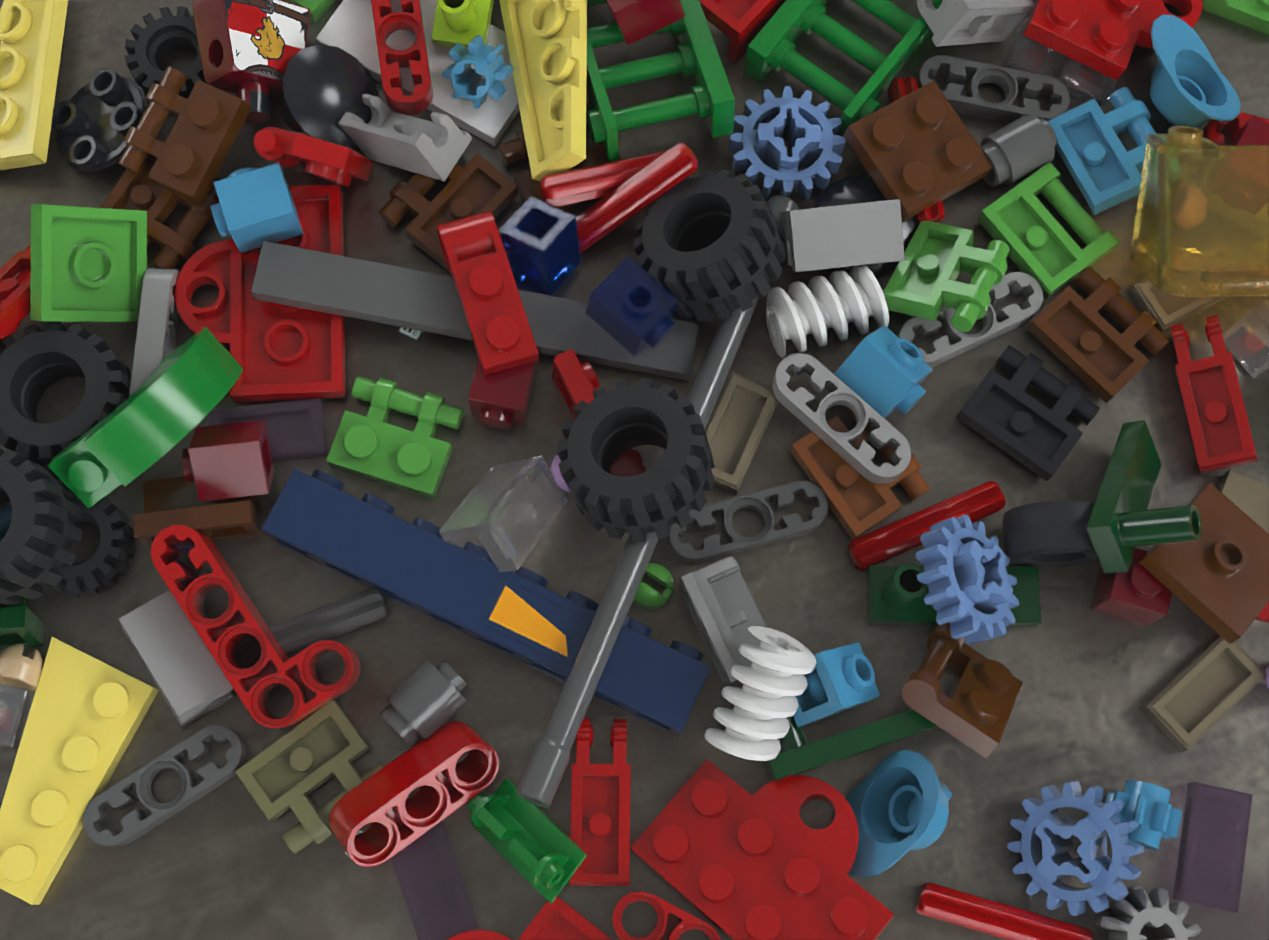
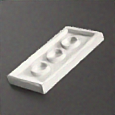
(354, 32)

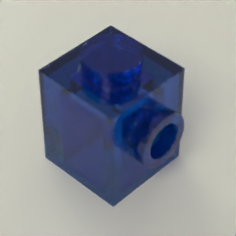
(541, 245)
(633, 307)

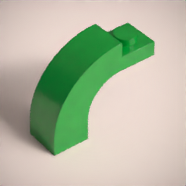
(150, 420)

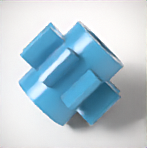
(486, 62)
(1151, 810)

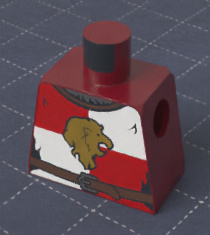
(249, 46)

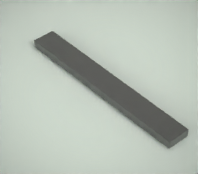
(433, 305)

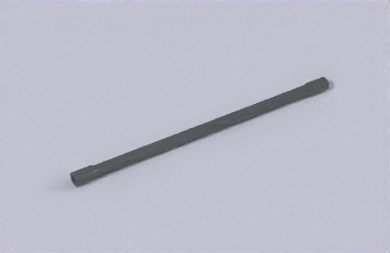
(553, 750)

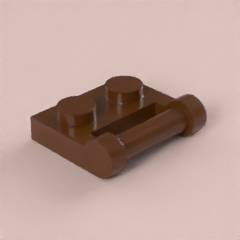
(978, 700)

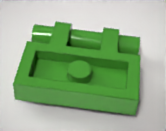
(930, 272)
(390, 453)

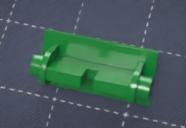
(526, 839)

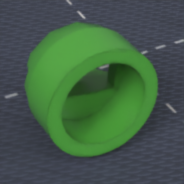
(648, 597)

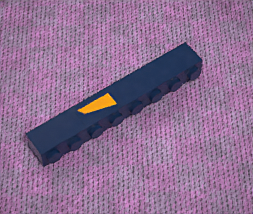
(474, 598)

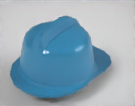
(1187, 81)
(897, 811)

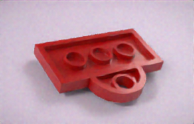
(1102, 31)
(279, 346)
(758, 865)

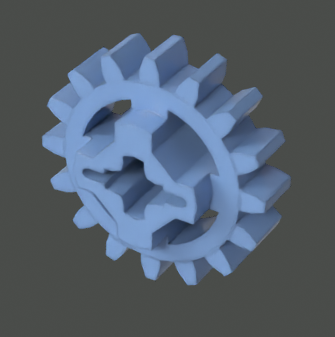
(808, 135)
(967, 579)
(1092, 865)

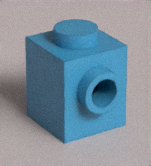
(256, 207)
(885, 372)
(836, 685)

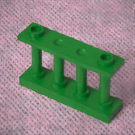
(775, 49)
(695, 57)

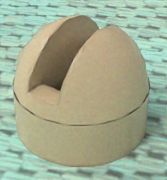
(18, 669)

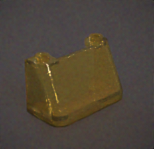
(1203, 216)

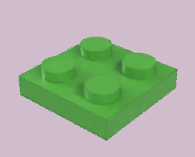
(87, 263)

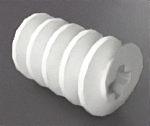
(824, 306)
(764, 698)

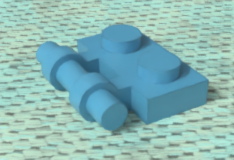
(1095, 154)

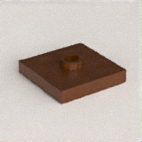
(1223, 572)

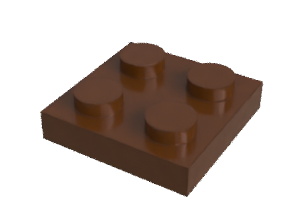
(918, 150)

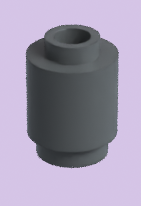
(1018, 149)
(425, 701)

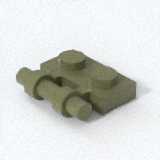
(299, 765)

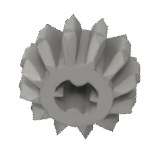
(1147, 911)

